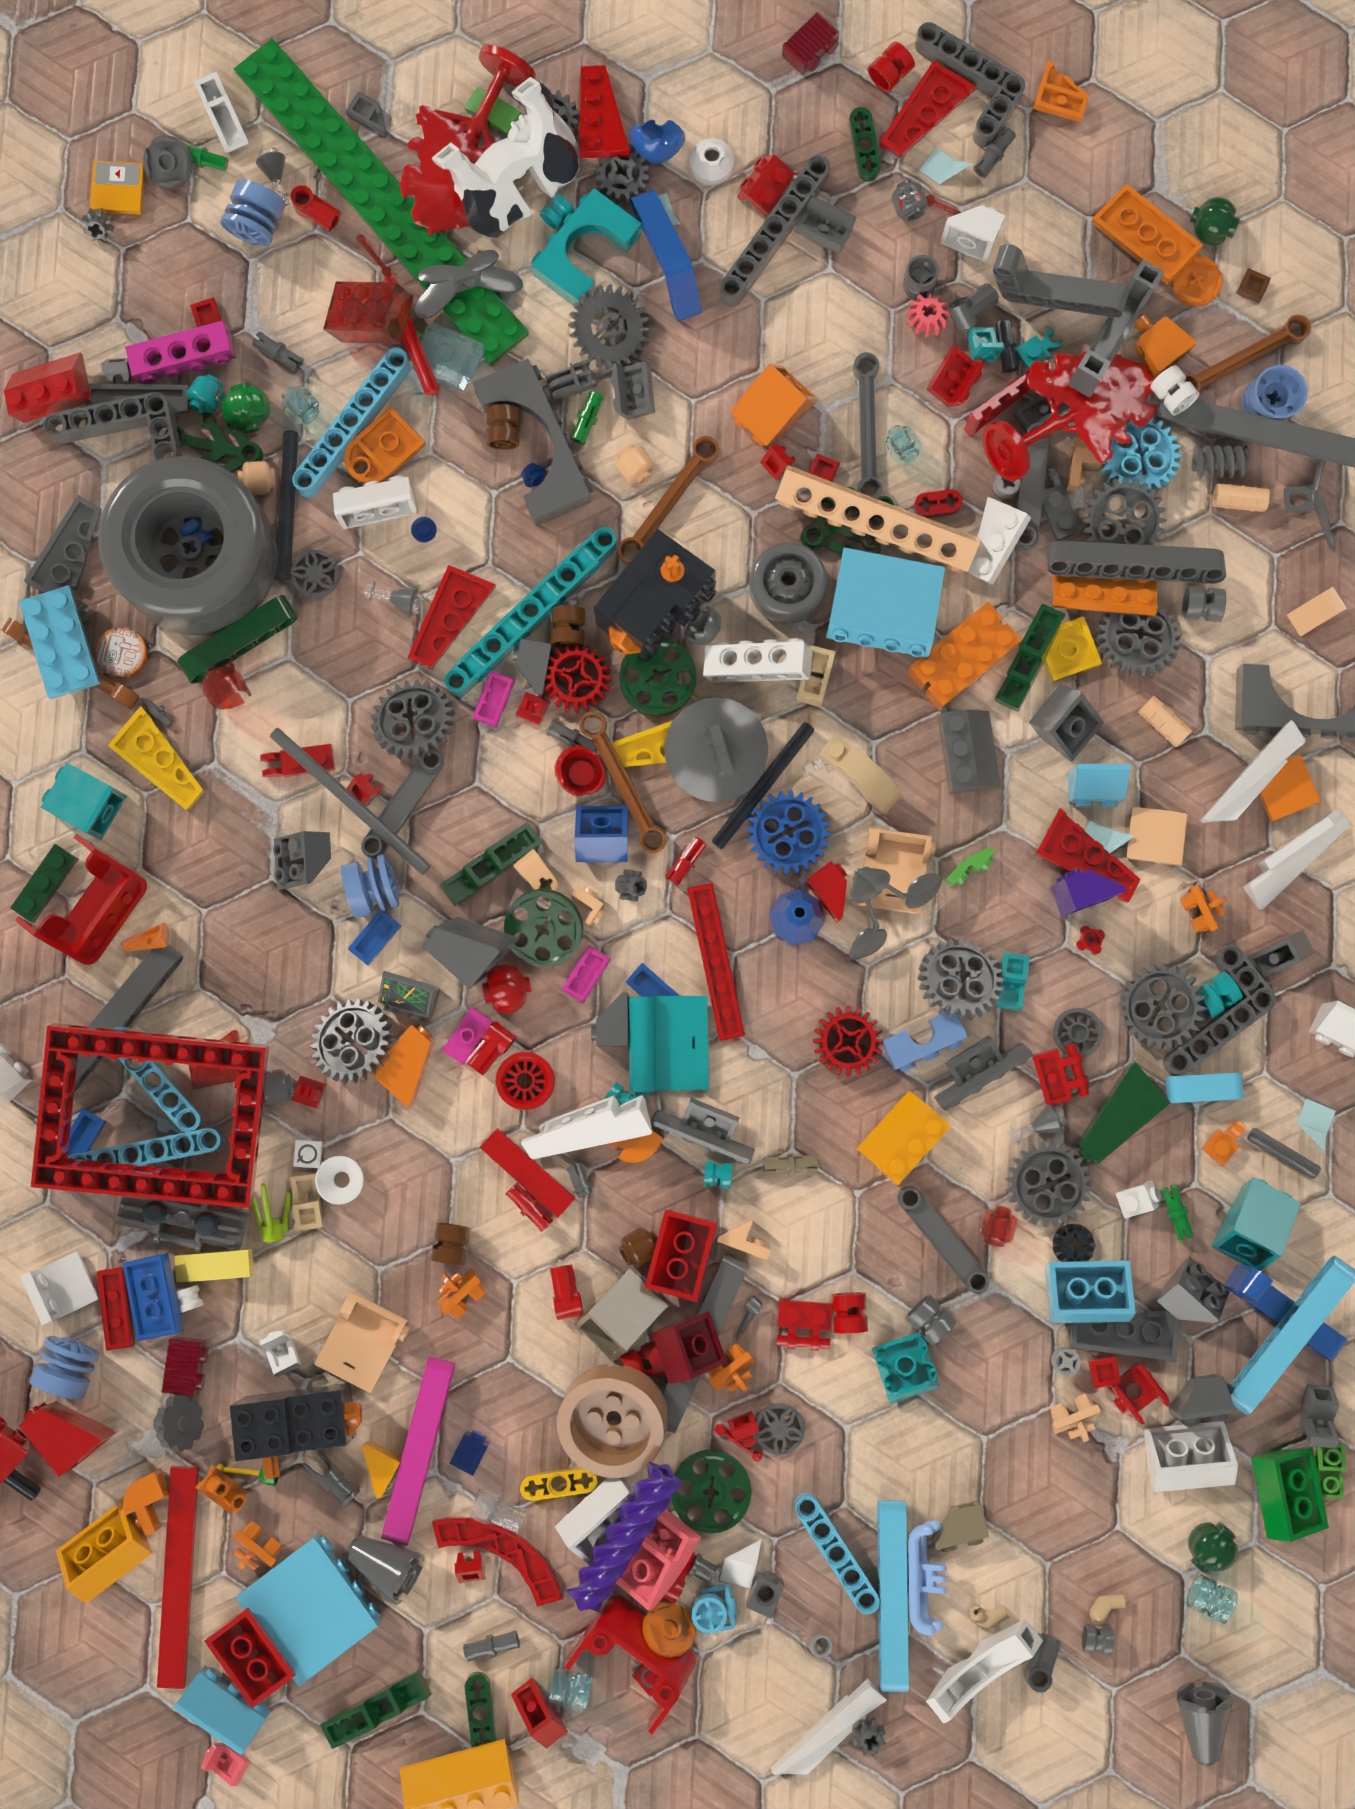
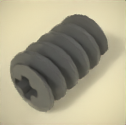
(1220, 460)

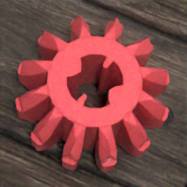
(932, 322)

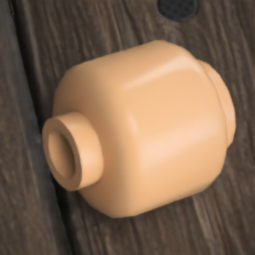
(634, 464)
(257, 477)

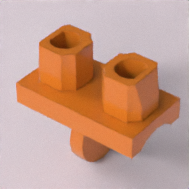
(1208, 919)
(456, 1289)
(740, 1362)
(223, 1490)
(247, 1539)

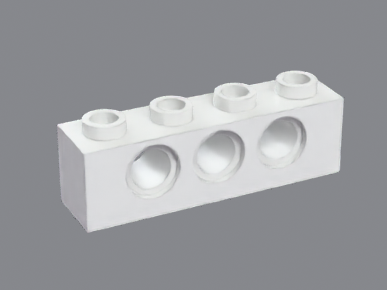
(795, 666)

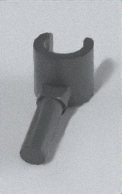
(754, 1306)

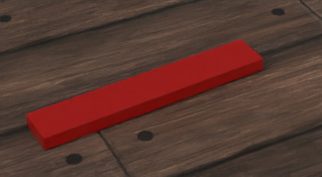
(716, 962)

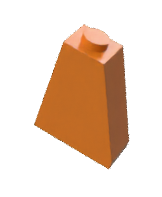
(406, 1064)

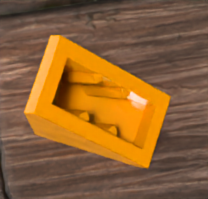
(381, 1466)

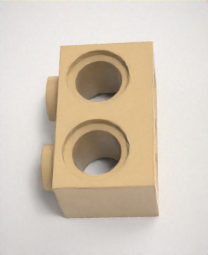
(813, 689)

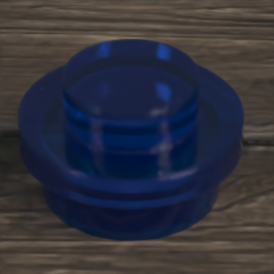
(533, 475)
(423, 529)

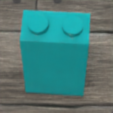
(83, 801)
(1257, 1225)

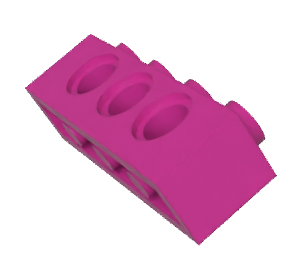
(168, 347)

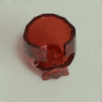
(221, 687)

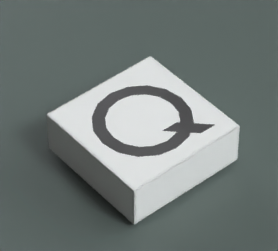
(308, 1153)

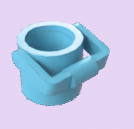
(710, 1610)

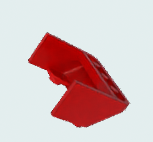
(97, 913)
(622, 1624)

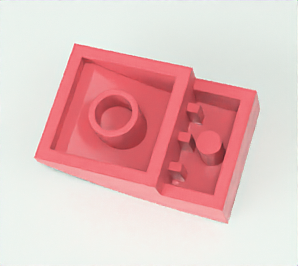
(659, 1560)

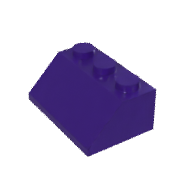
(1082, 890)

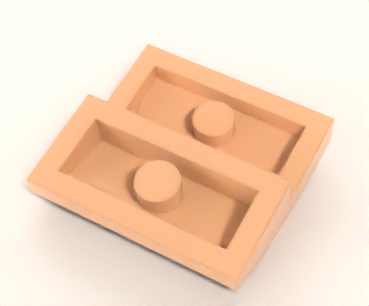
(1157, 836)

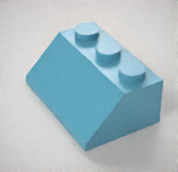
(221, 1709)

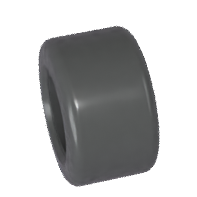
(162, 498)

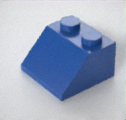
(601, 834)

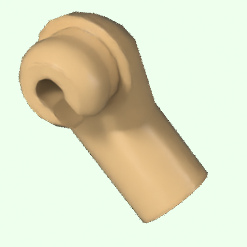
(1103, 1605)
(986, 1618)

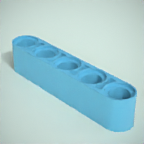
(159, 1092)
(839, 1565)

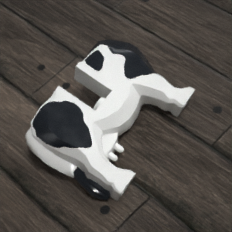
(534, 143)

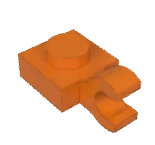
(1222, 1144)

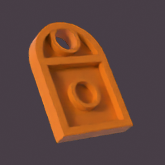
(384, 446)

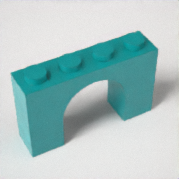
(593, 216)

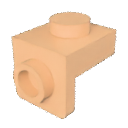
(588, 898)

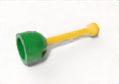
(270, 1482)

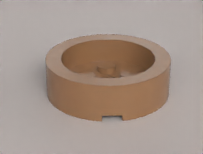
(607, 1445)

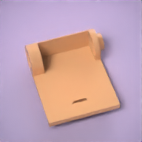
(903, 858)
(362, 1342)

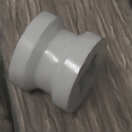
(1004, 490)
(1069, 1364)

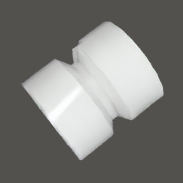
(1173, 388)

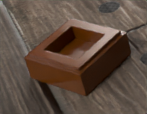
(1253, 285)

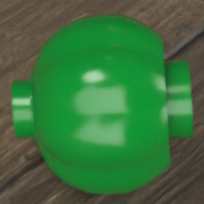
(246, 407)

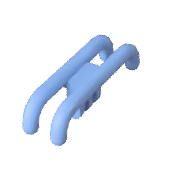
(923, 1579)

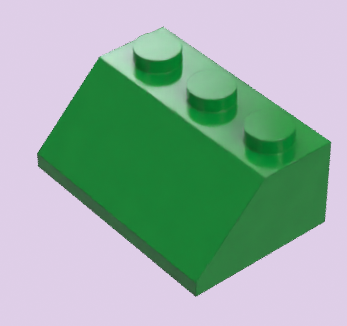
(1290, 1493)

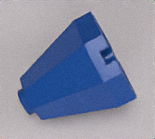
(788, 925)

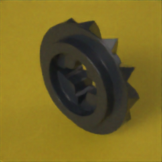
(1065, 1235)

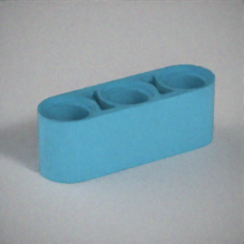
(1204, 1087)

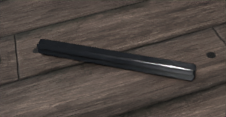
(287, 505)
(763, 785)

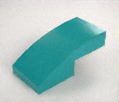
(1015, 975)

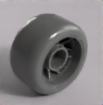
(783, 602)

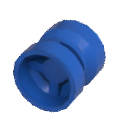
(193, 526)

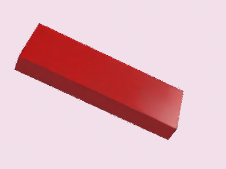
(115, 1309)

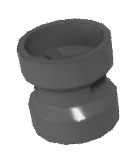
(1098, 1639)

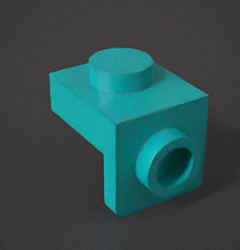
(984, 344)

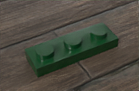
(44, 883)

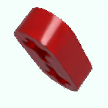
(938, 497)

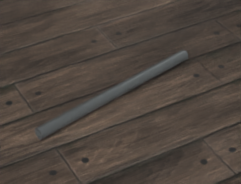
(350, 801)

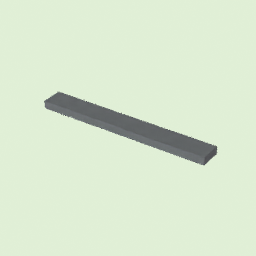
(1264, 431)

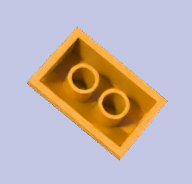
(903, 1137)
(102, 1553)

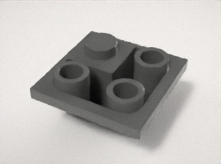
(300, 858)
(1194, 1294)
(1203, 1398)

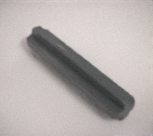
(1284, 1153)

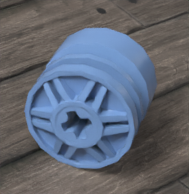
(253, 213)
(1283, 387)
(370, 885)
(62, 1373)

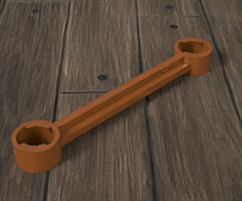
(1251, 353)
(670, 497)
(108, 686)
(623, 781)

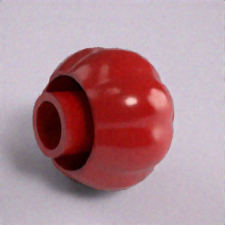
(506, 989)

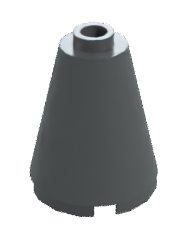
(386, 1566)
(1205, 1719)

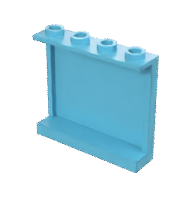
(886, 603)
(311, 1607)

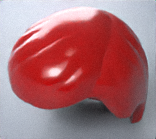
(579, 771)

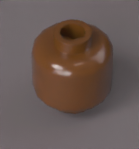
(638, 1247)

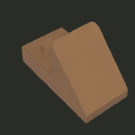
(1079, 459)

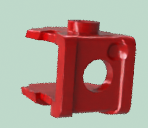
(1149, 1391)

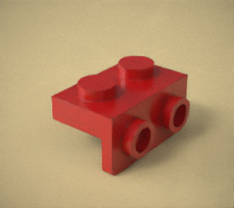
(766, 183)
(955, 377)

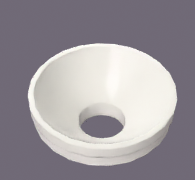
(707, 171)
(326, 1180)

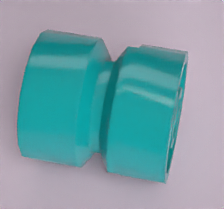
(1219, 993)

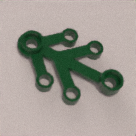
(220, 447)
(824, 532)

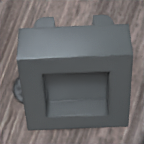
(115, 367)

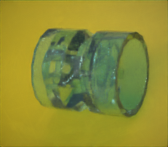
(1217, 1601)
(570, 1689)

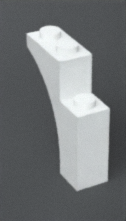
(988, 1661)

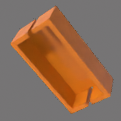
(964, 656)

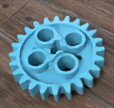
(1160, 452)

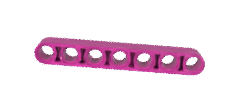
(418, 1451)

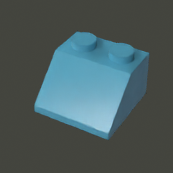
(1098, 784)

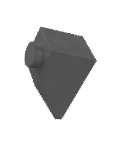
(532, 663)
(1282, 954)
(612, 1024)

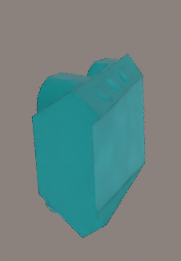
(905, 1367)

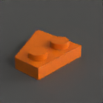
(1060, 95)

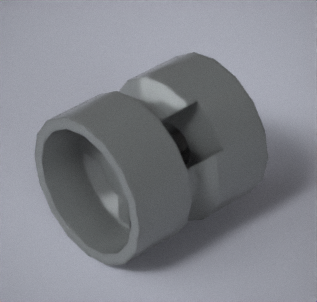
(920, 276)
(1204, 604)
(930, 1319)

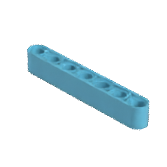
(352, 410)
(146, 1148)
(1291, 1334)
(892, 1596)

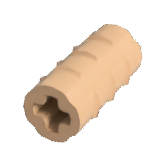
(1241, 497)
(1165, 721)

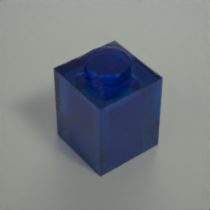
(470, 1451)

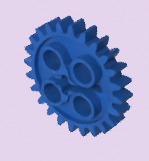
(799, 853)

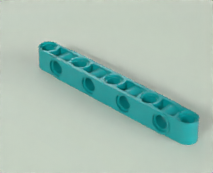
(516, 625)

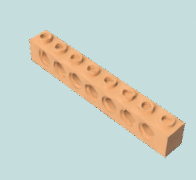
(868, 506)

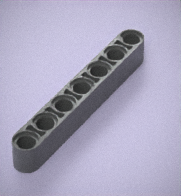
(777, 219)
(1136, 562)
(131, 999)
(718, 1302)

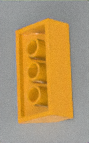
(462, 1780)

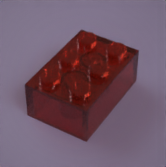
(368, 312)

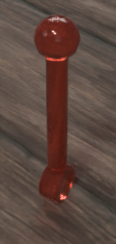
(931, 201)
(386, 270)

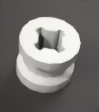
(189, 1298)

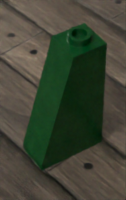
(1123, 1112)

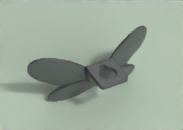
(449, 280)
(1314, 503)

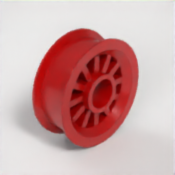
(504, 1092)

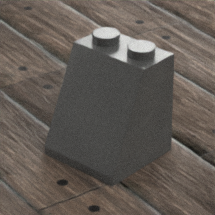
(468, 948)

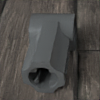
(968, 309)
(1044, 1661)

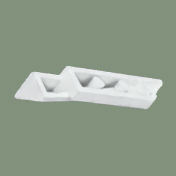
(1256, 775)
(1292, 858)
(590, 1126)
(830, 1730)

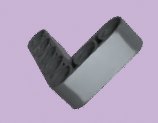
(983, 67)
(1054, 290)
(120, 422)
(1226, 1018)

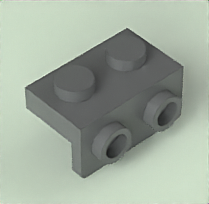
(825, 224)
(633, 390)

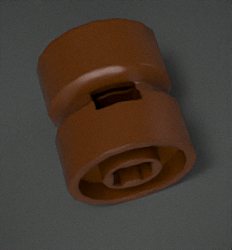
(502, 429)
(568, 626)
(450, 1243)

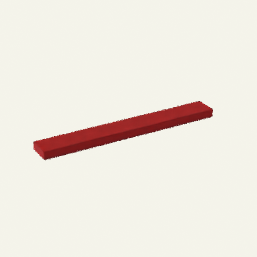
(177, 1577)

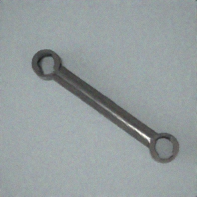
(867, 423)

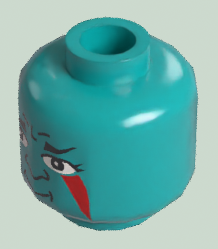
(205, 394)

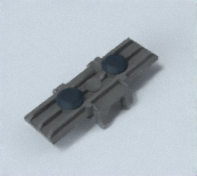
(212, 1223)

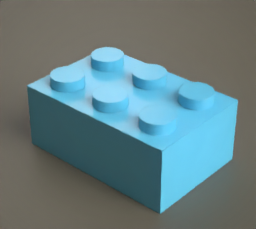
(1089, 1292)

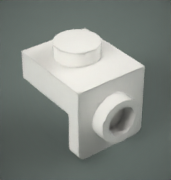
(1139, 1199)
(280, 1352)

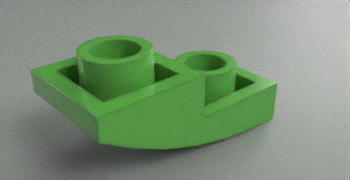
(501, 114)
(978, 861)
(1330, 1468)

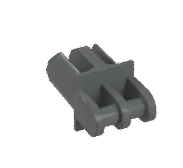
(567, 382)

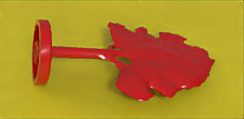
(436, 201)
(1097, 419)

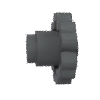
(178, 1423)

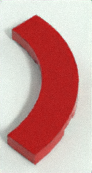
(508, 1546)

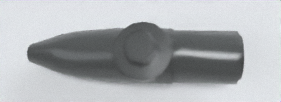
(157, 711)

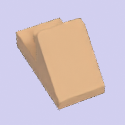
(737, 1238)

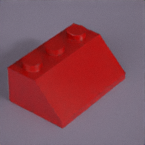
(47, 388)
(681, 1255)
(249, 1657)

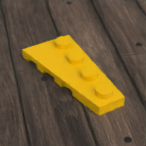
(643, 747)
(153, 756)

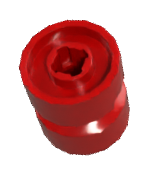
(888, 68)
(849, 1322)
(648, 1350)

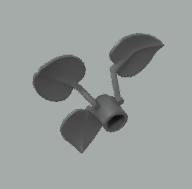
(869, 884)

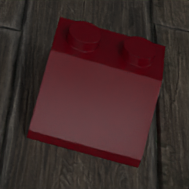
(689, 1348)

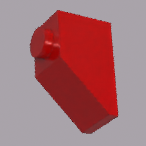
(830, 888)
(540, 1718)

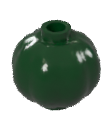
(1215, 221)
(1212, 1547)

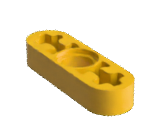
(538, 1480)

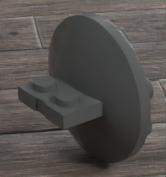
(716, 749)

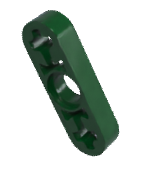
(869, 134)
(470, 1693)

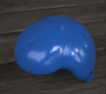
(657, 142)

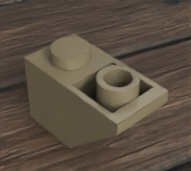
(961, 1525)

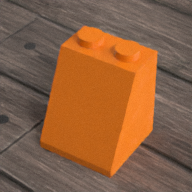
(772, 405)

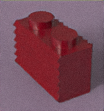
(811, 44)
(184, 1366)

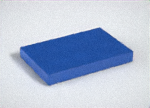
(153, 1297)

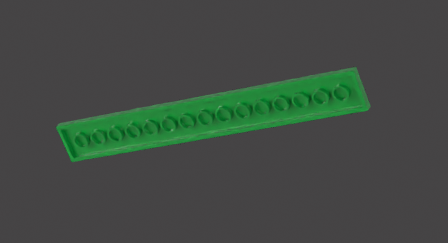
(373, 192)

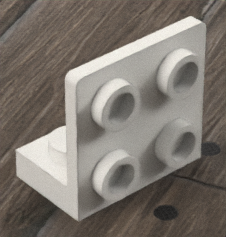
(60, 1288)

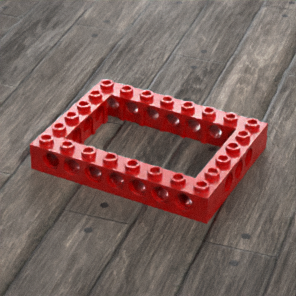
(56, 1171)

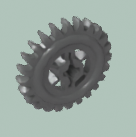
(625, 310)

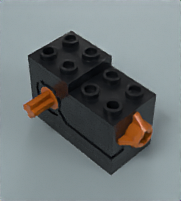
(652, 594)
(293, 1422)

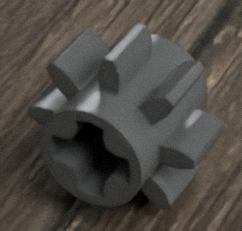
(97, 224)
(630, 885)
(869, 1736)

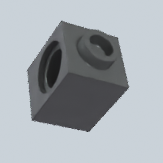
(761, 1605)

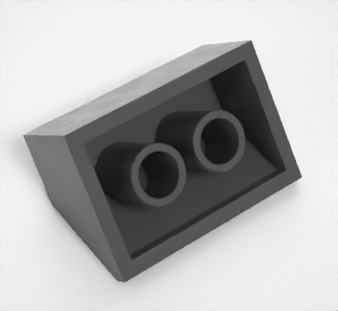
(968, 751)

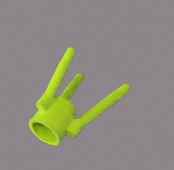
(270, 1228)

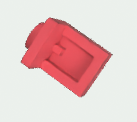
(225, 1763)

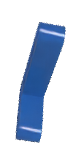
(669, 254)
(1258, 1292)

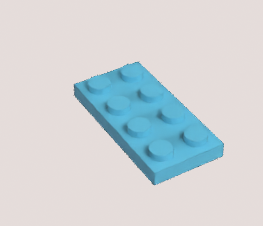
(59, 642)

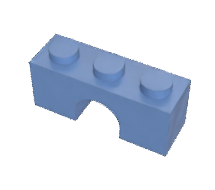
(945, 1033)

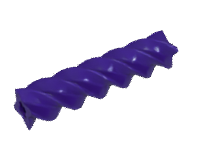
(625, 1537)

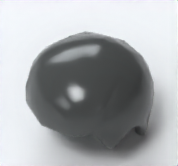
(704, 628)

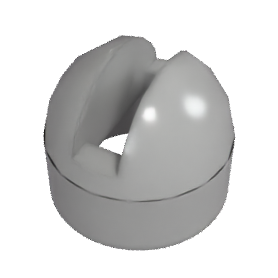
(825, 1644)

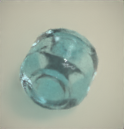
(300, 405)
(903, 444)

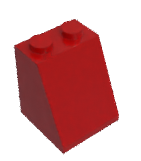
(63, 1435)

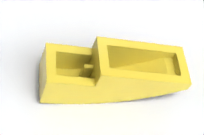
(214, 1265)

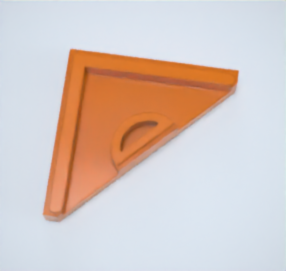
(149, 939)

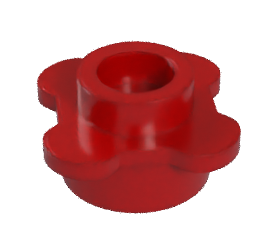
(1096, 935)

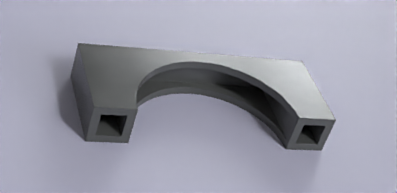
(563, 486)
(1263, 710)

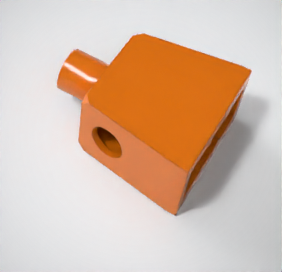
(1161, 344)

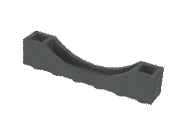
(1115, 330)

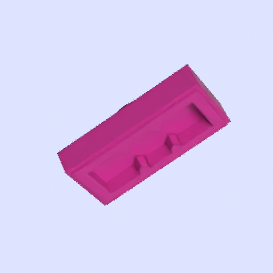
(493, 699)
(586, 974)
(467, 1036)

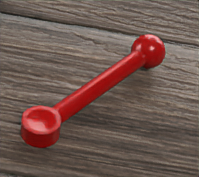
(720, 1430)

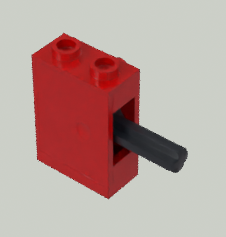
(13, 1448)

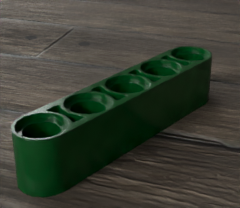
(237, 638)

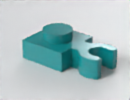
(1037, 350)

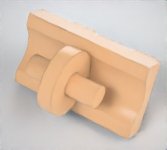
(1086, 1411)

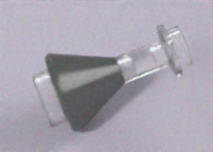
(272, 163)
(406, 600)
(1048, 1121)

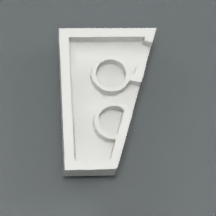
(998, 536)

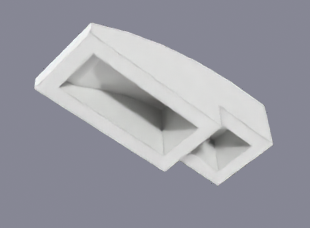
(221, 112)

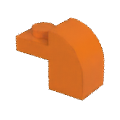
(638, 1148)
(140, 1499)

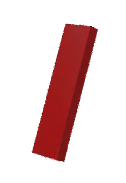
(527, 1173)

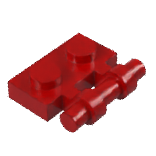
(1053, 1078)
(804, 1315)

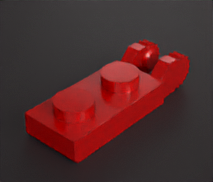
(290, 767)

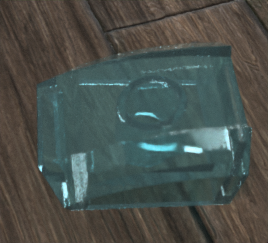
(451, 355)

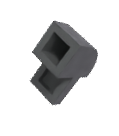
(1318, 1416)

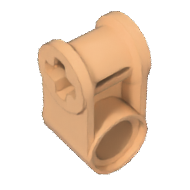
(535, 871)

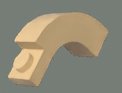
(863, 773)

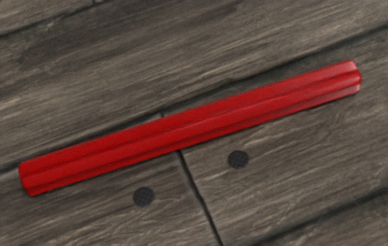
(418, 356)

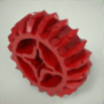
(588, 682)
(866, 1028)

